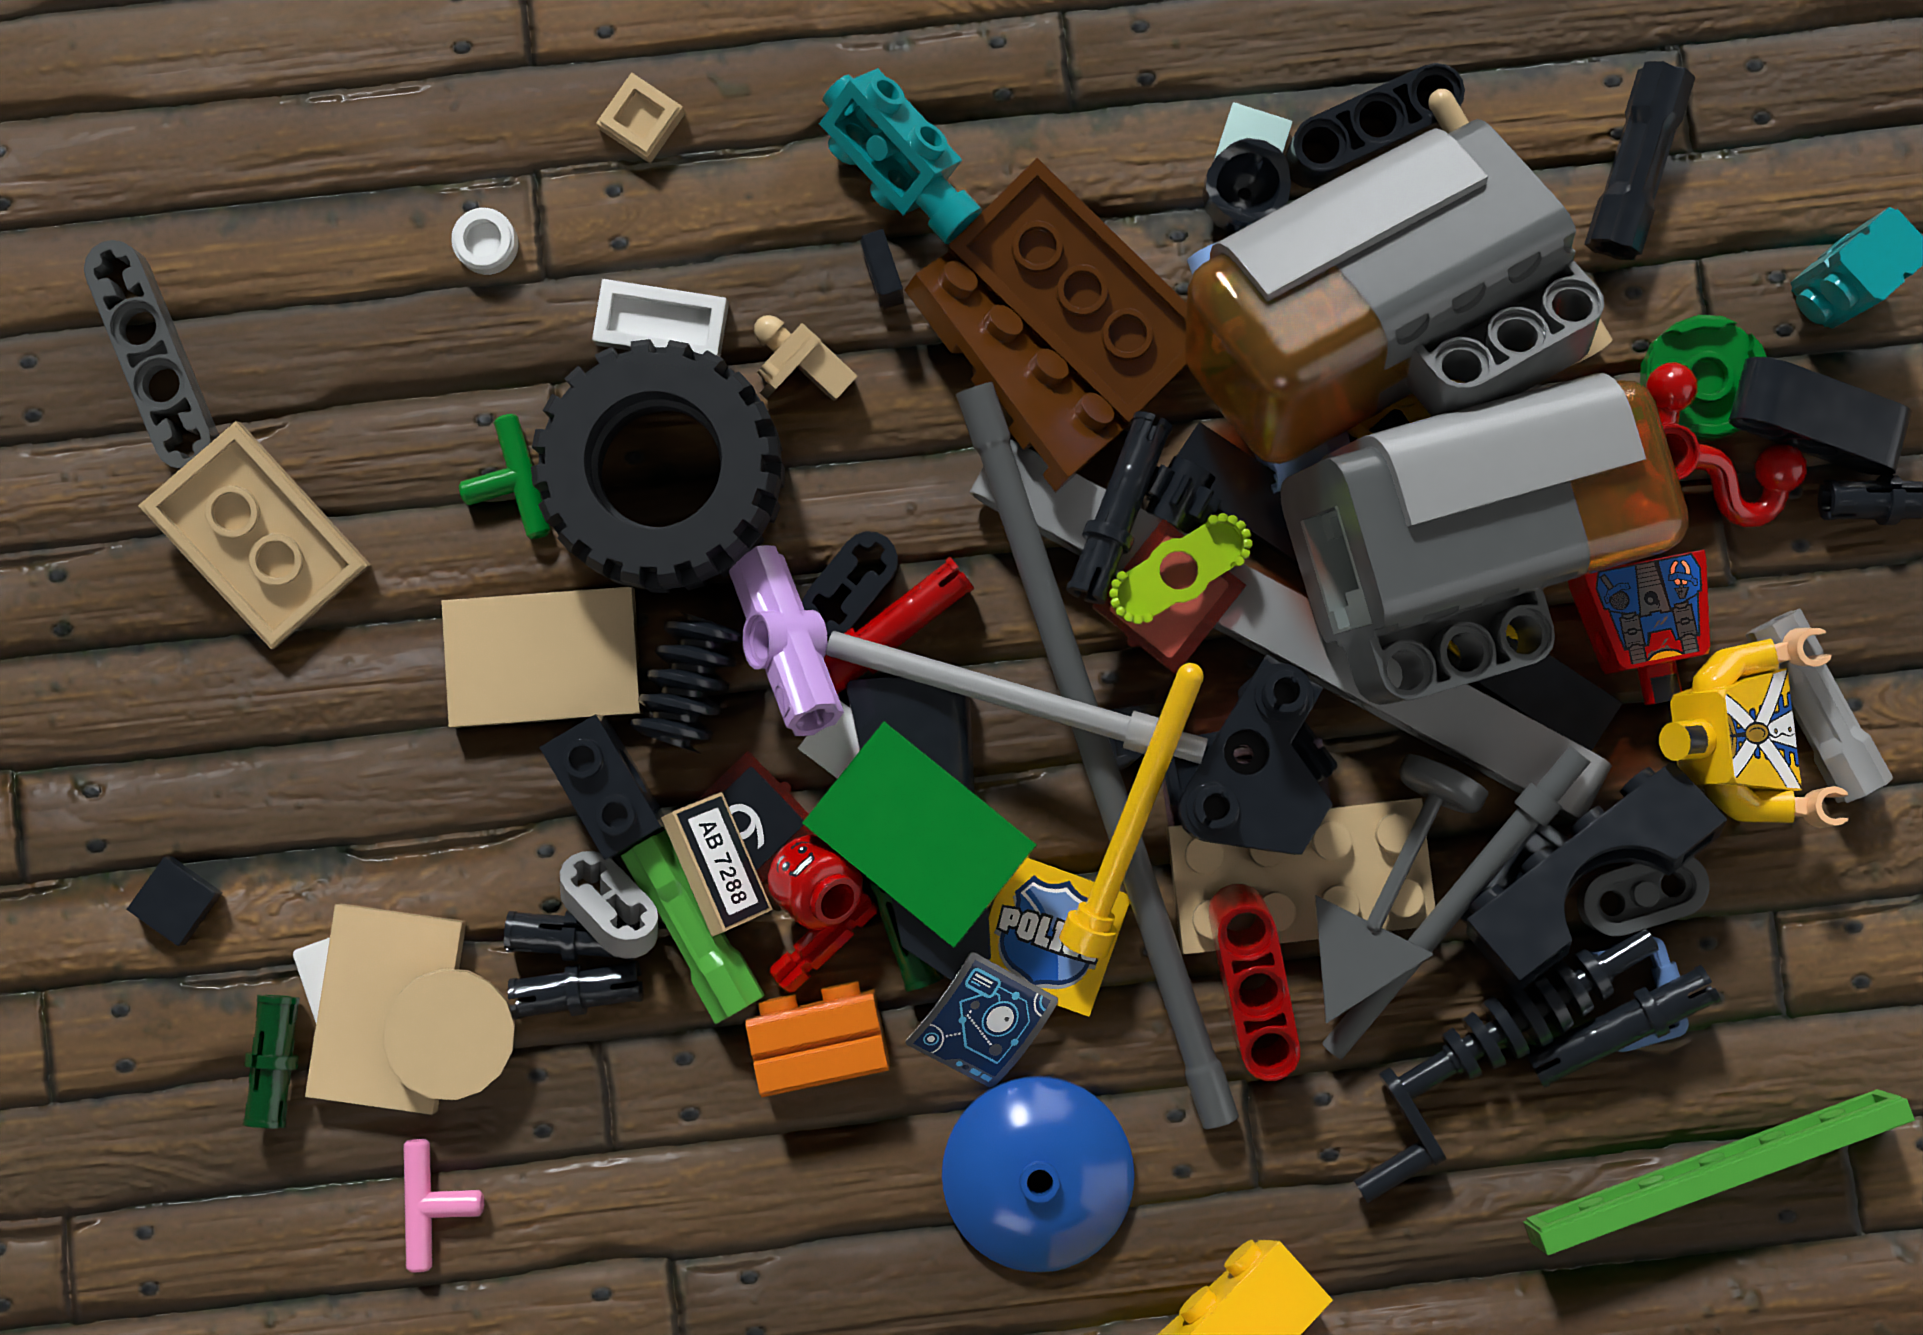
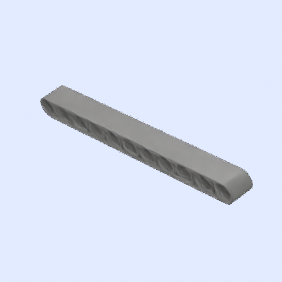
(1283, 626)

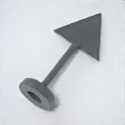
(1358, 952)

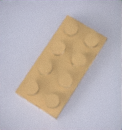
(1342, 864)

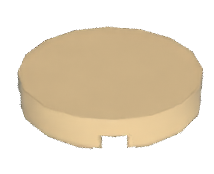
(448, 1034)

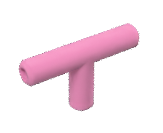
(423, 1205)

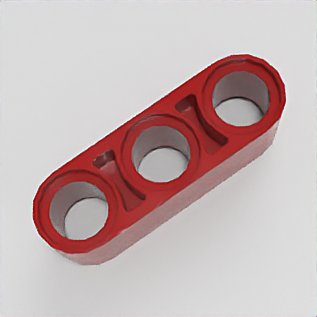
(1267, 1007)

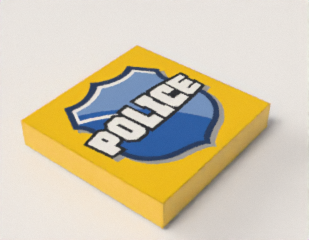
(1027, 929)

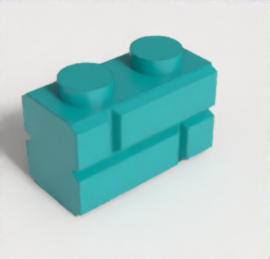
(1859, 269)

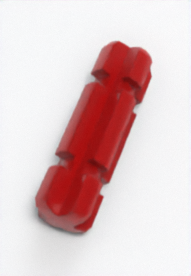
(819, 946)

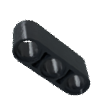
(1342, 134)
(1820, 416)

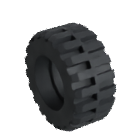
(607, 401)

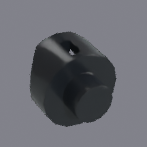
(1246, 184)

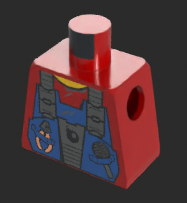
(1647, 618)

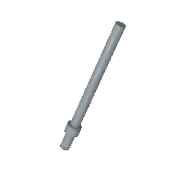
(1132, 730)

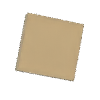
(640, 118)

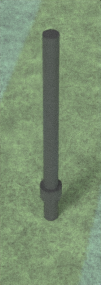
(1536, 807)

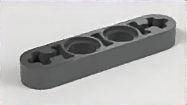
(147, 359)

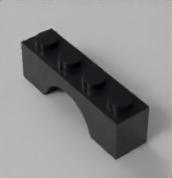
(1656, 825)

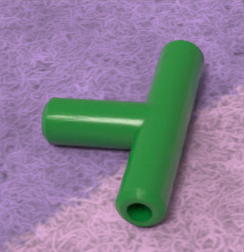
(514, 478)

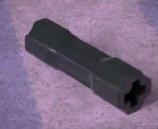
(1652, 117)

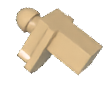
(803, 351)

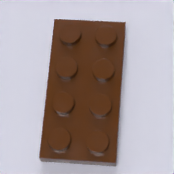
(1078, 289)

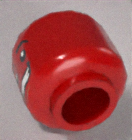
(814, 883)

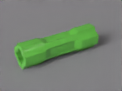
(714, 964)

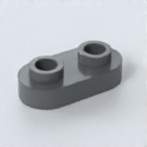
(1641, 897)

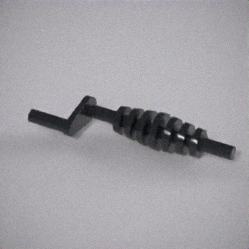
(1505, 1027)

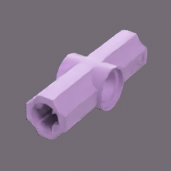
(785, 641)

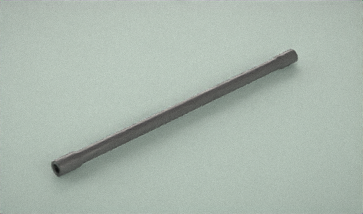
(992, 442)

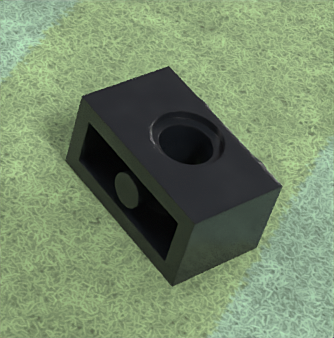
(604, 786)

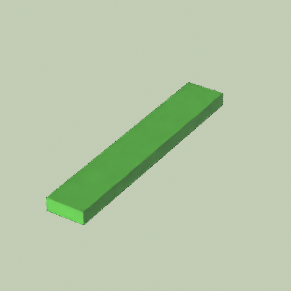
(1717, 1170)

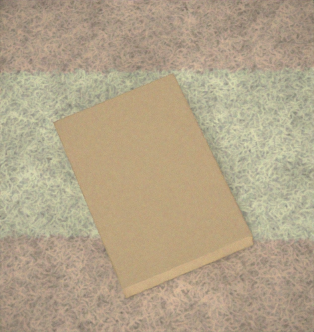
(254, 535)
(541, 657)
(367, 965)

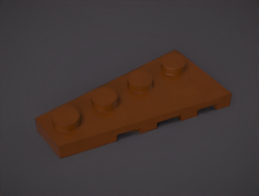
(1033, 383)

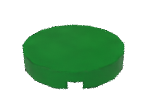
(1716, 356)

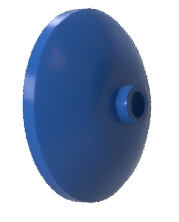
(1026, 1129)

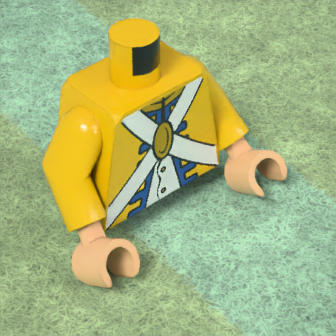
(1739, 733)

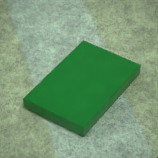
(919, 834)

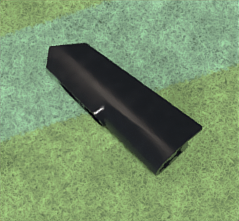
(942, 729)

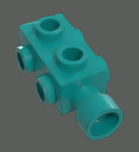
(897, 151)

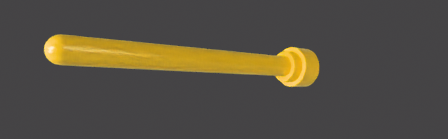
(1091, 926)

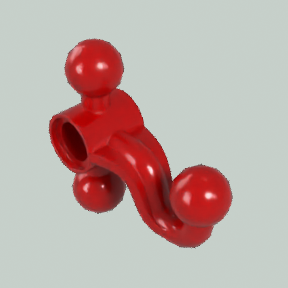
(1776, 468)

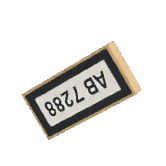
(716, 864)

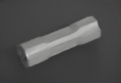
(1840, 746)

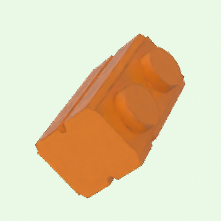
(817, 1040)

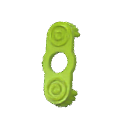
(1213, 547)

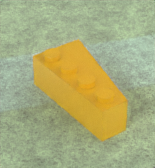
(1257, 1295)

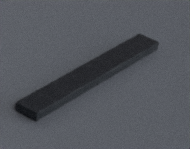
(1542, 691)

